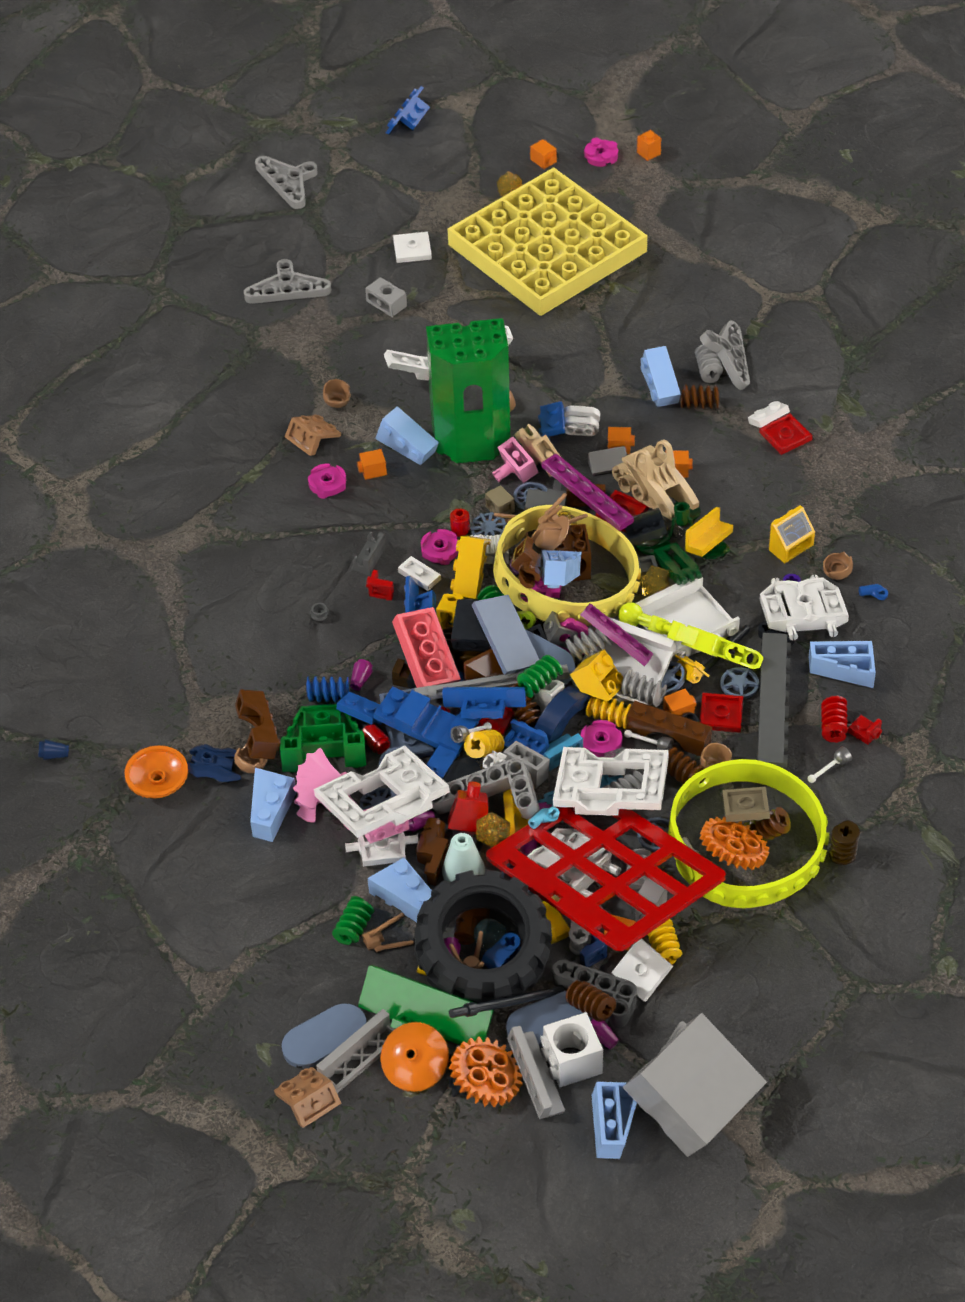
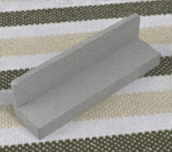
(535, 1073)

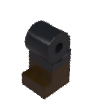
(402, 675)

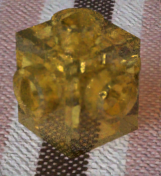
(508, 183)
(654, 581)
(492, 829)

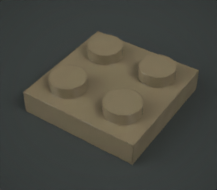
(746, 804)

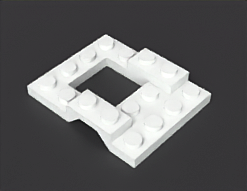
(403, 773)
(582, 774)

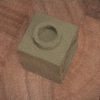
(499, 501)

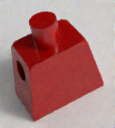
(468, 808)

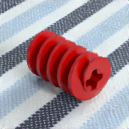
(834, 718)

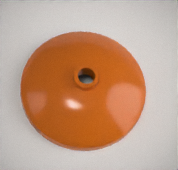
(156, 764)
(427, 1064)

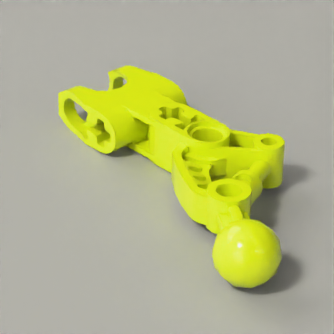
(690, 636)

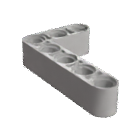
(490, 784)

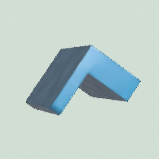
(555, 750)

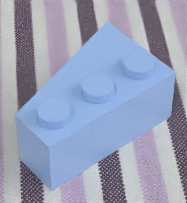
(660, 376)
(406, 436)
(560, 567)
(843, 661)
(270, 803)
(400, 887)
(612, 1118)

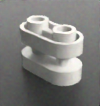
(581, 420)

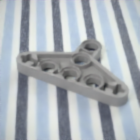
(283, 173)
(277, 285)
(730, 351)

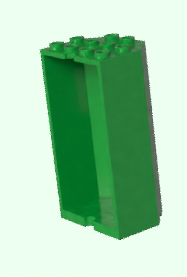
(464, 358)

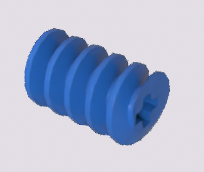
(326, 689)

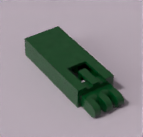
(679, 564)

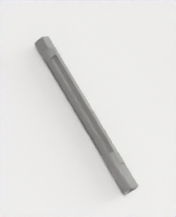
(435, 691)

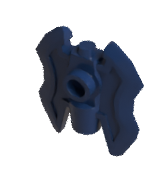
(213, 763)

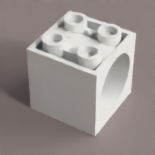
(574, 1033)

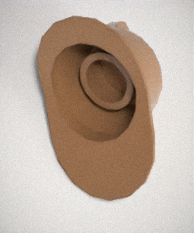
(551, 535)

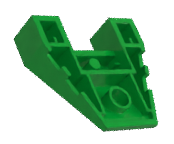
(325, 729)

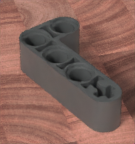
(567, 972)

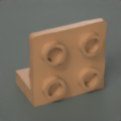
(308, 431)
(308, 1095)

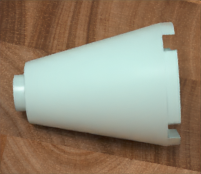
(462, 857)

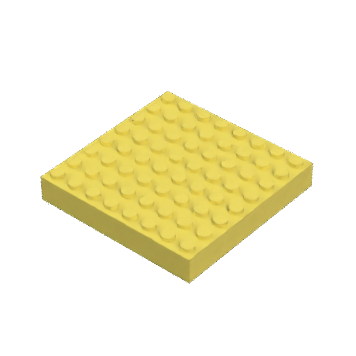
(547, 241)

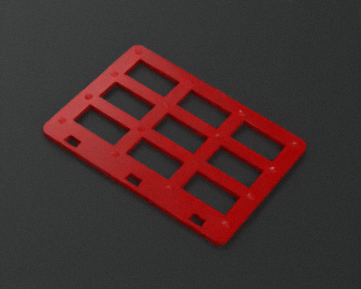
(586, 910)

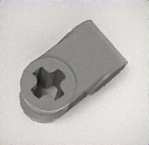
(578, 938)

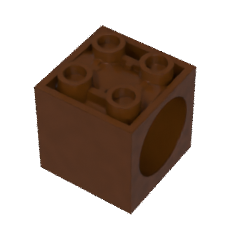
(578, 541)

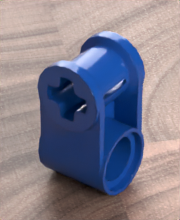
(502, 951)

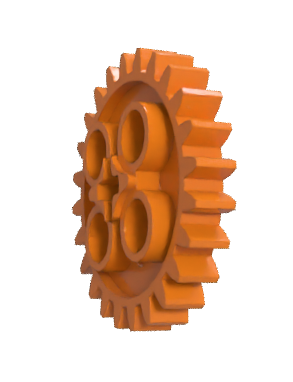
(734, 843)
(486, 1071)

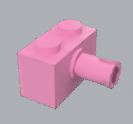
(516, 462)

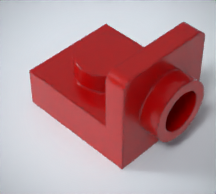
(379, 588)
(865, 729)

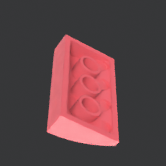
(425, 648)

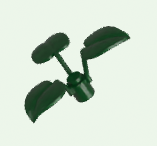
(682, 516)

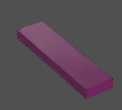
(617, 634)

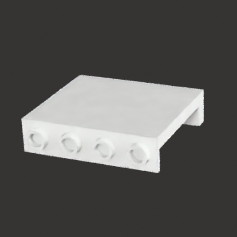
(690, 606)
(660, 646)

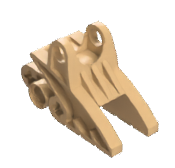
(653, 478)

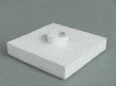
(412, 247)
(643, 968)

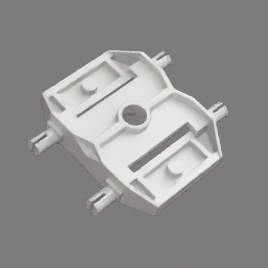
(822, 608)
(578, 879)

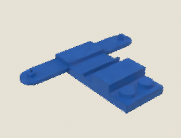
(425, 722)

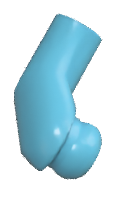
(544, 816)

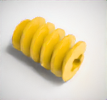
(608, 711)
(482, 743)
(665, 942)

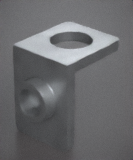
(554, 630)

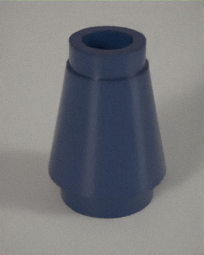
(52, 750)

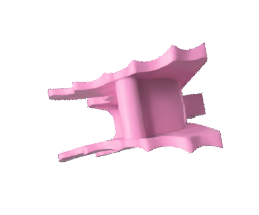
(311, 775)

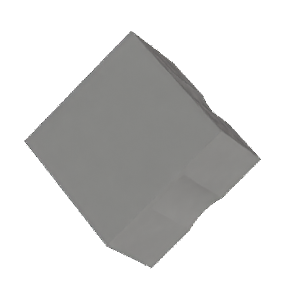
(695, 1085)

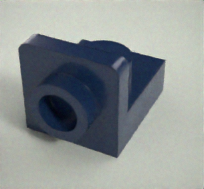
(593, 952)

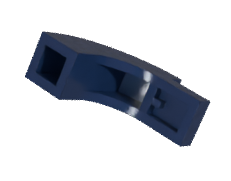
(561, 710)

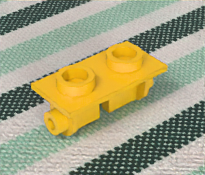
(693, 669)

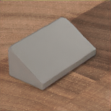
(604, 460)

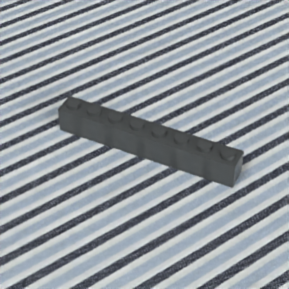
(773, 698)

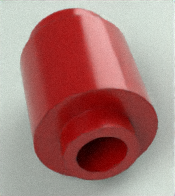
(460, 522)
(376, 739)

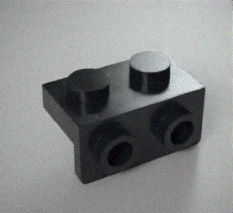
(646, 527)

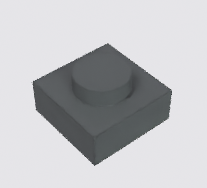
(646, 562)

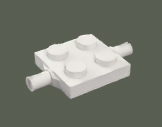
(383, 851)

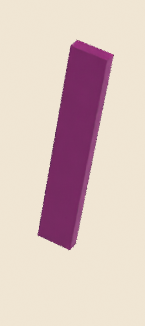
(587, 492)

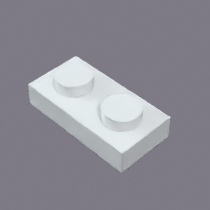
(765, 416)
(420, 573)

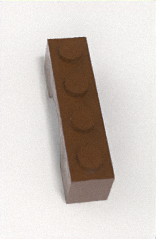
(647, 719)
(263, 738)

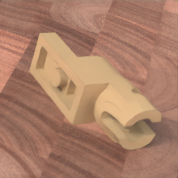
(537, 447)

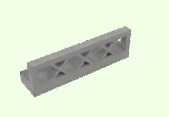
(352, 1047)

